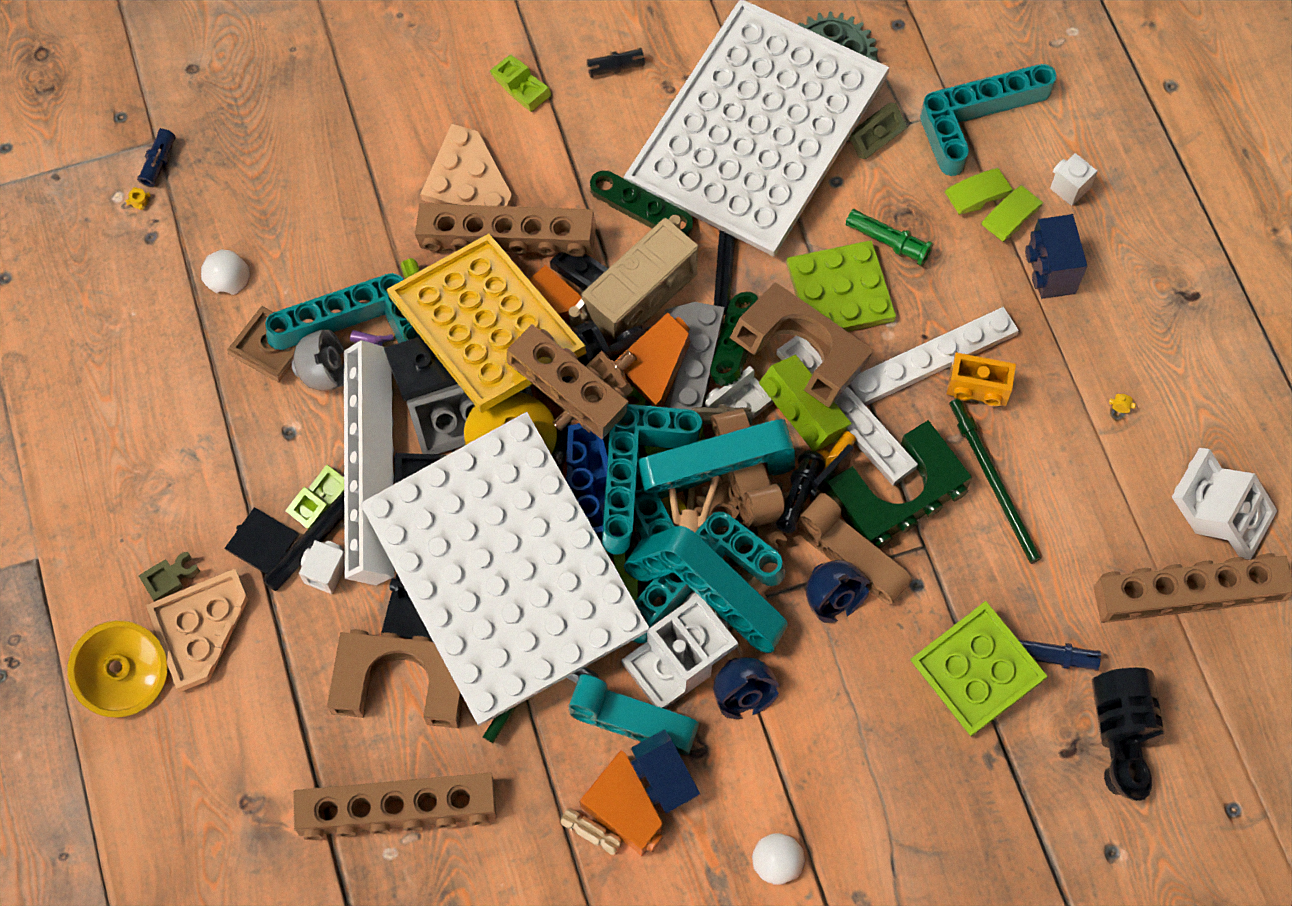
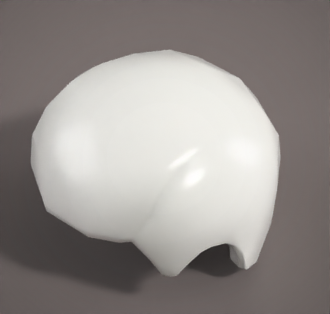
(225, 272)
(778, 858)

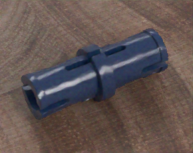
(149, 173)

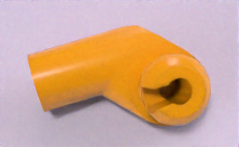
(845, 439)

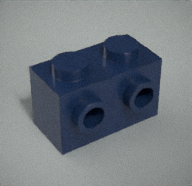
(665, 772)

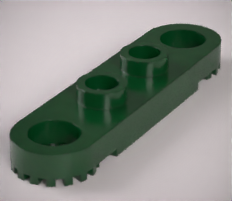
(636, 201)
(728, 352)

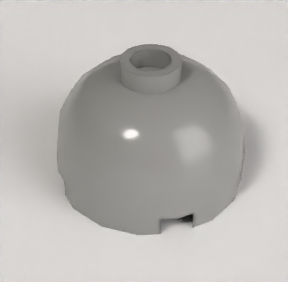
(319, 361)

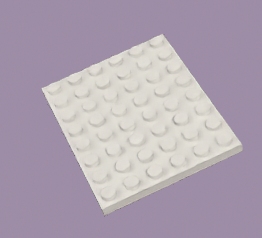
(757, 126)
(504, 568)

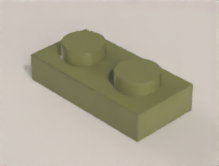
(877, 130)

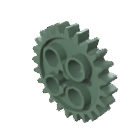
(840, 30)

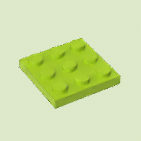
(843, 285)
(978, 668)

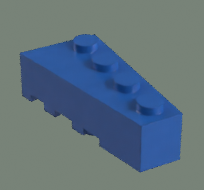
(587, 474)

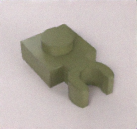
(165, 579)

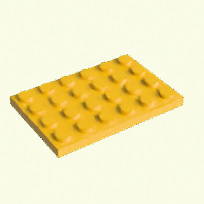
(472, 312)

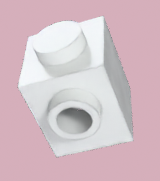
(1073, 178)
(323, 566)

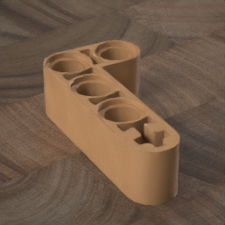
(755, 497)
(838, 541)

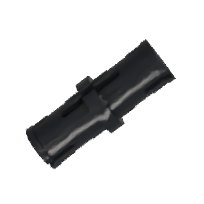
(615, 62)

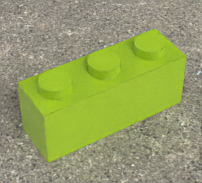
(810, 418)

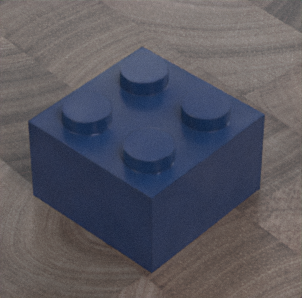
(1056, 256)

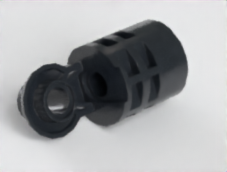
(595, 342)
(1127, 721)

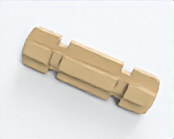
(591, 831)

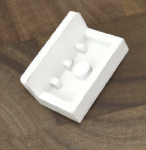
(743, 393)

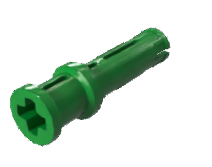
(900, 241)

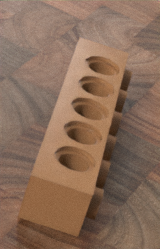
(521, 221)
(1117, 606)
(312, 802)

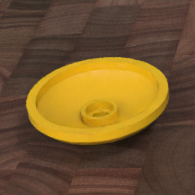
(480, 423)
(123, 691)

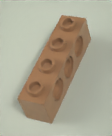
(597, 416)

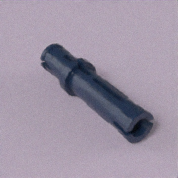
(1063, 655)

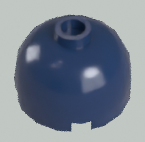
(836, 588)
(744, 686)

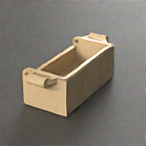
(639, 281)

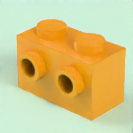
(981, 379)

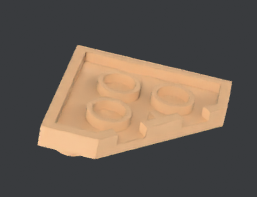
(465, 173)
(197, 626)

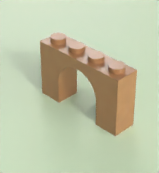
(784, 313)
(363, 654)

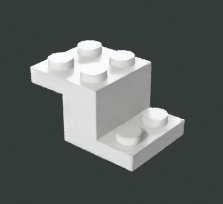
(1224, 503)
(679, 652)

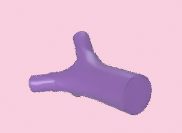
(357, 336)

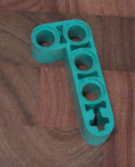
(627, 716)

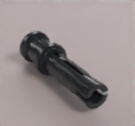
(790, 515)

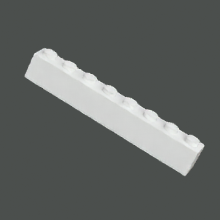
(366, 457)

